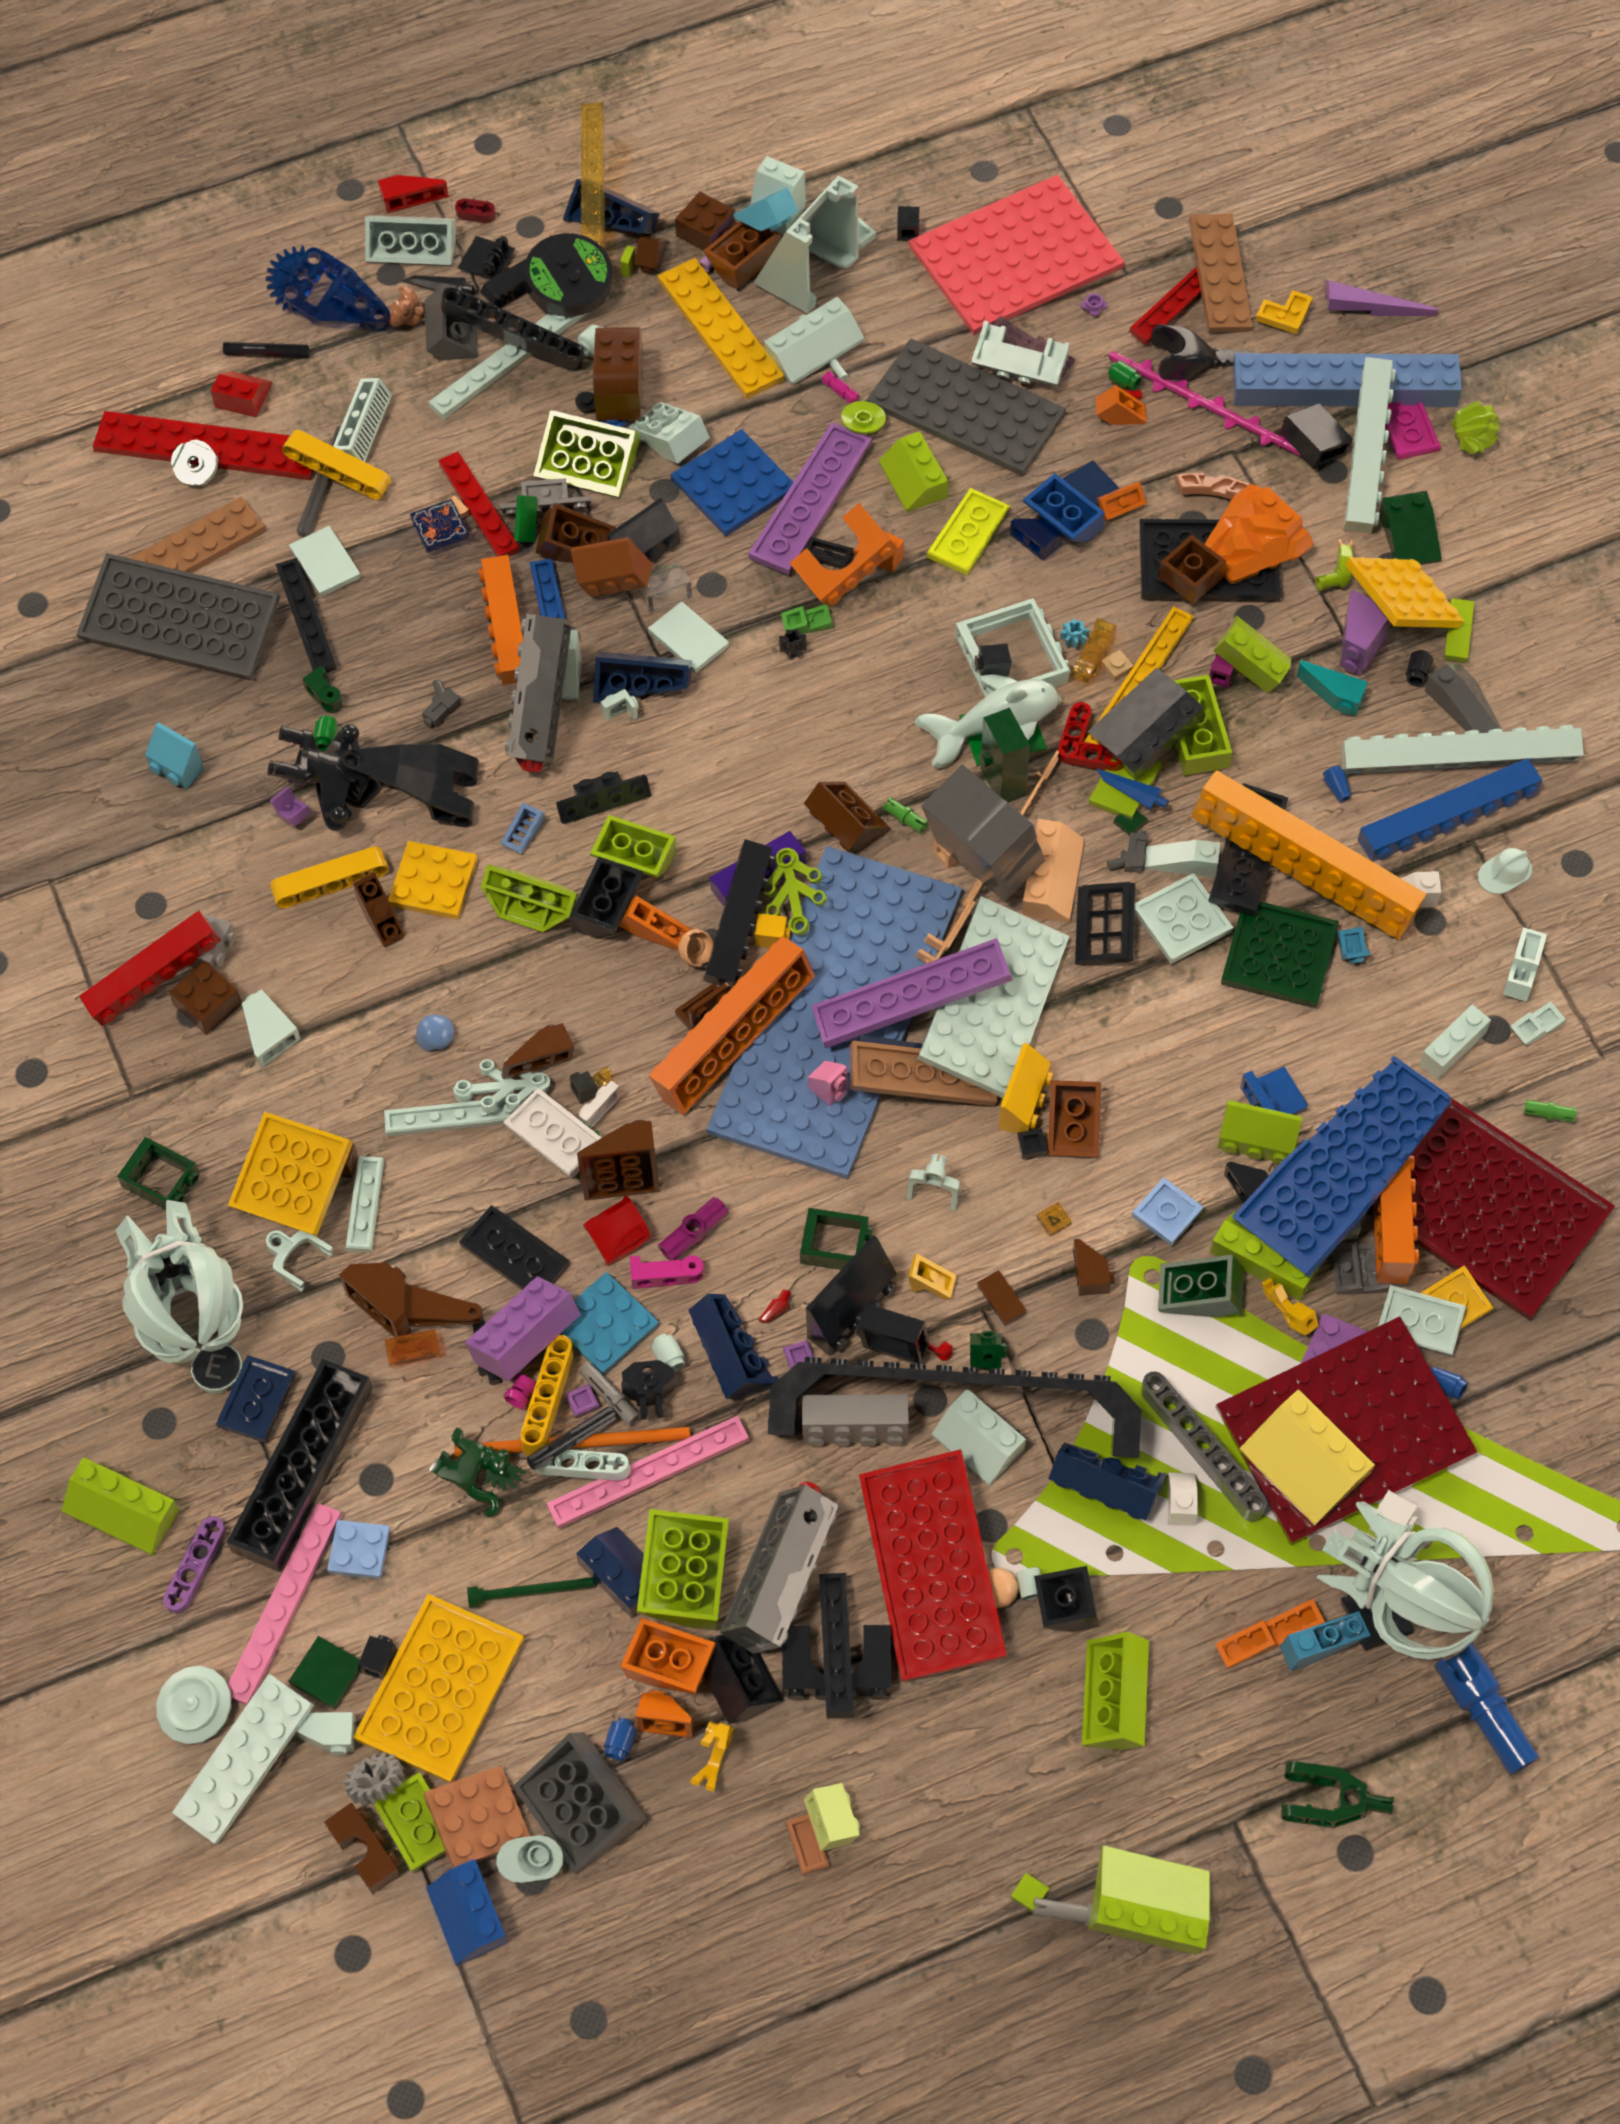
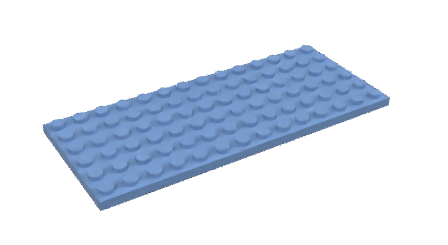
(859, 937)

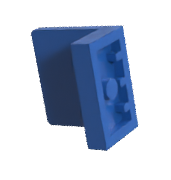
(1273, 1091)

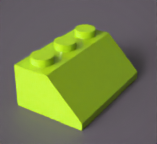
(914, 472)
(1253, 655)
(635, 846)
(1258, 1132)

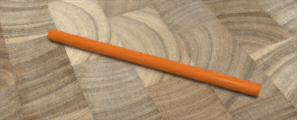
(601, 1439)

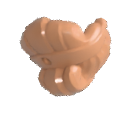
(406, 309)

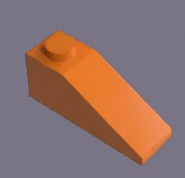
(652, 924)

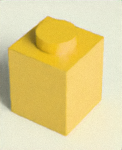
(770, 929)

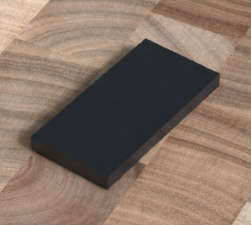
(512, 1250)

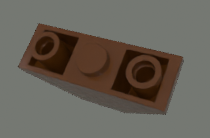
(377, 909)

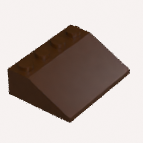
(620, 1163)

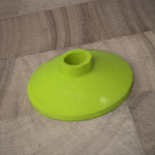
(863, 417)

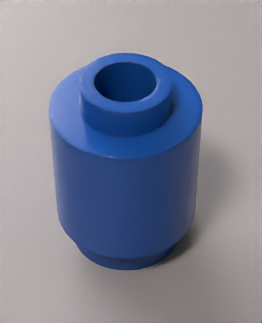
(620, 1739)

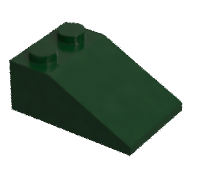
(1410, 527)
(1202, 1287)

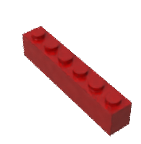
(150, 968)

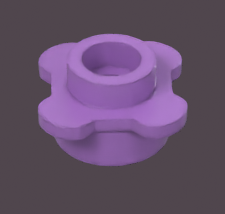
(1094, 304)

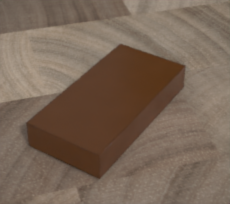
(1001, 1298)

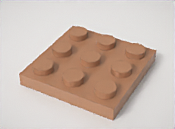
(475, 1816)

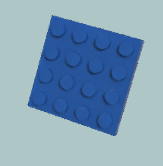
(732, 482)

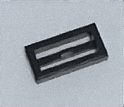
(827, 556)

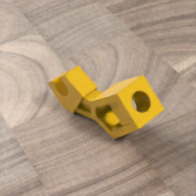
(1298, 1315)

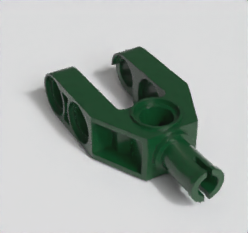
(1347, 1785)

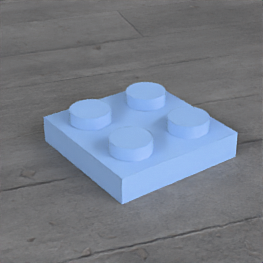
(1167, 1211)
(358, 1549)

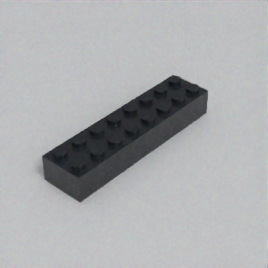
(300, 1465)

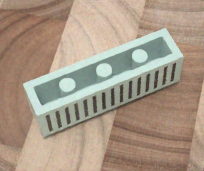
(363, 418)

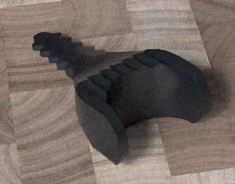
(1189, 352)

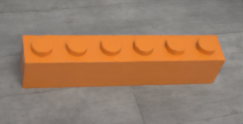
(504, 615)

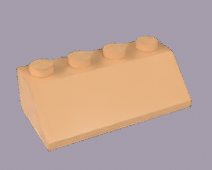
(1053, 884)

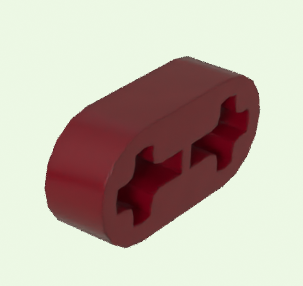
(475, 210)

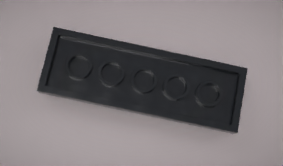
(1240, 872)

